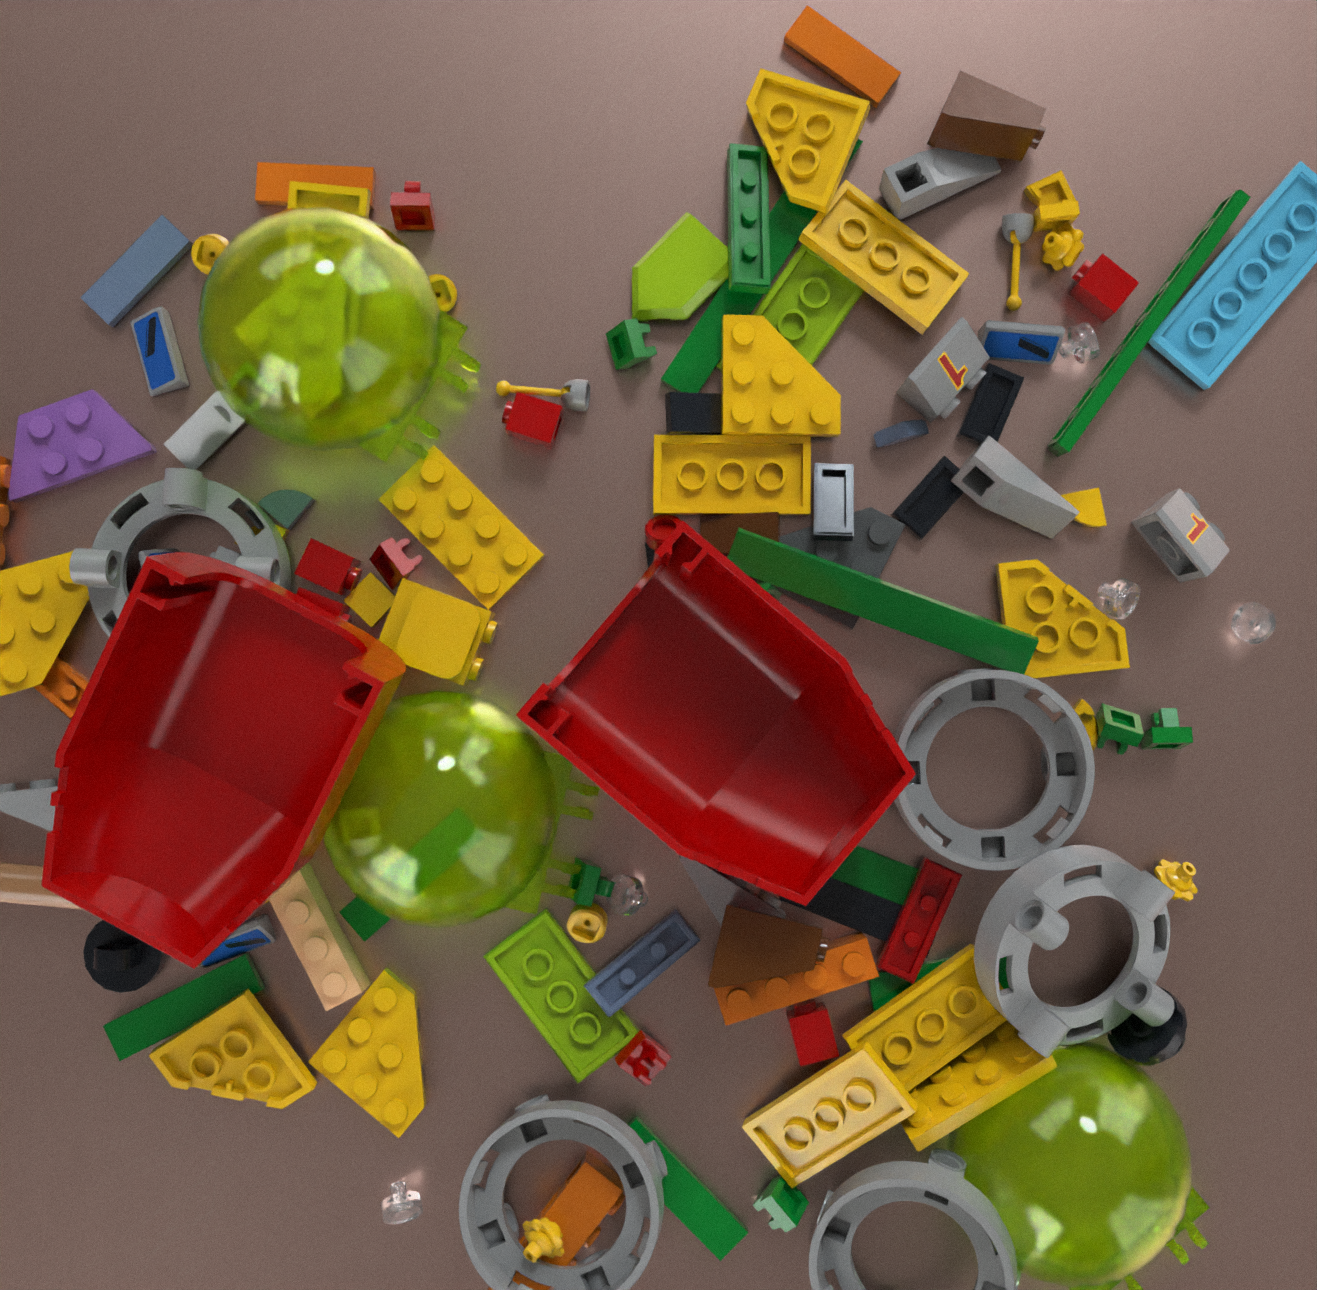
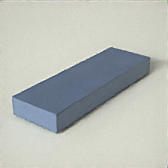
(137, 271)
(641, 963)

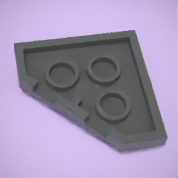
(868, 553)

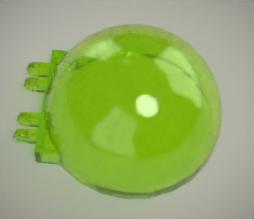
(327, 332)
(452, 814)
(1086, 1170)

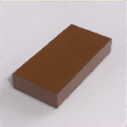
(721, 529)

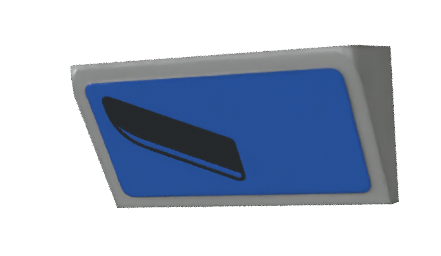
(1021, 341)
(159, 352)
(249, 936)

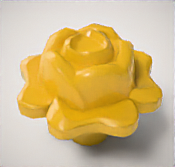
(1062, 246)
(1177, 878)
(543, 1239)

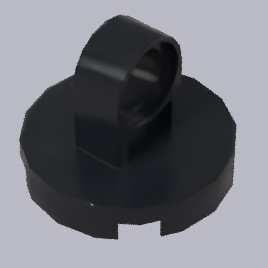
(119, 959)
(1150, 1044)

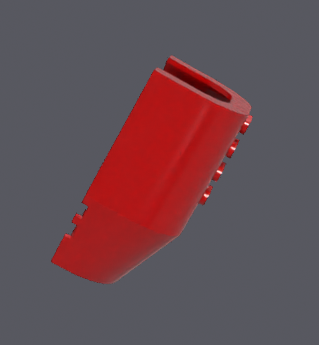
(724, 724)
(209, 752)

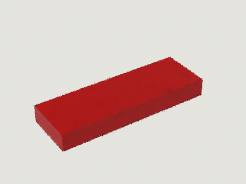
(919, 920)

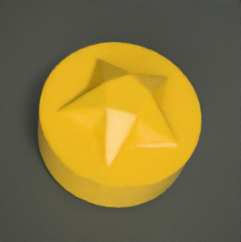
(206, 250)
(445, 291)
(587, 923)

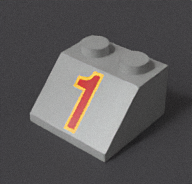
(944, 372)
(1182, 536)

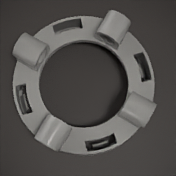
(179, 493)
(1064, 759)
(1027, 913)
(934, 1183)
(491, 1225)

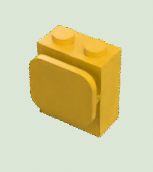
(438, 632)

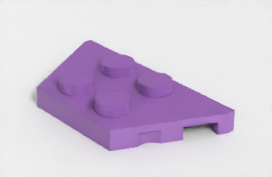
(70, 444)

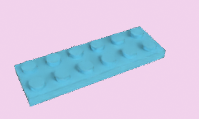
(1244, 282)

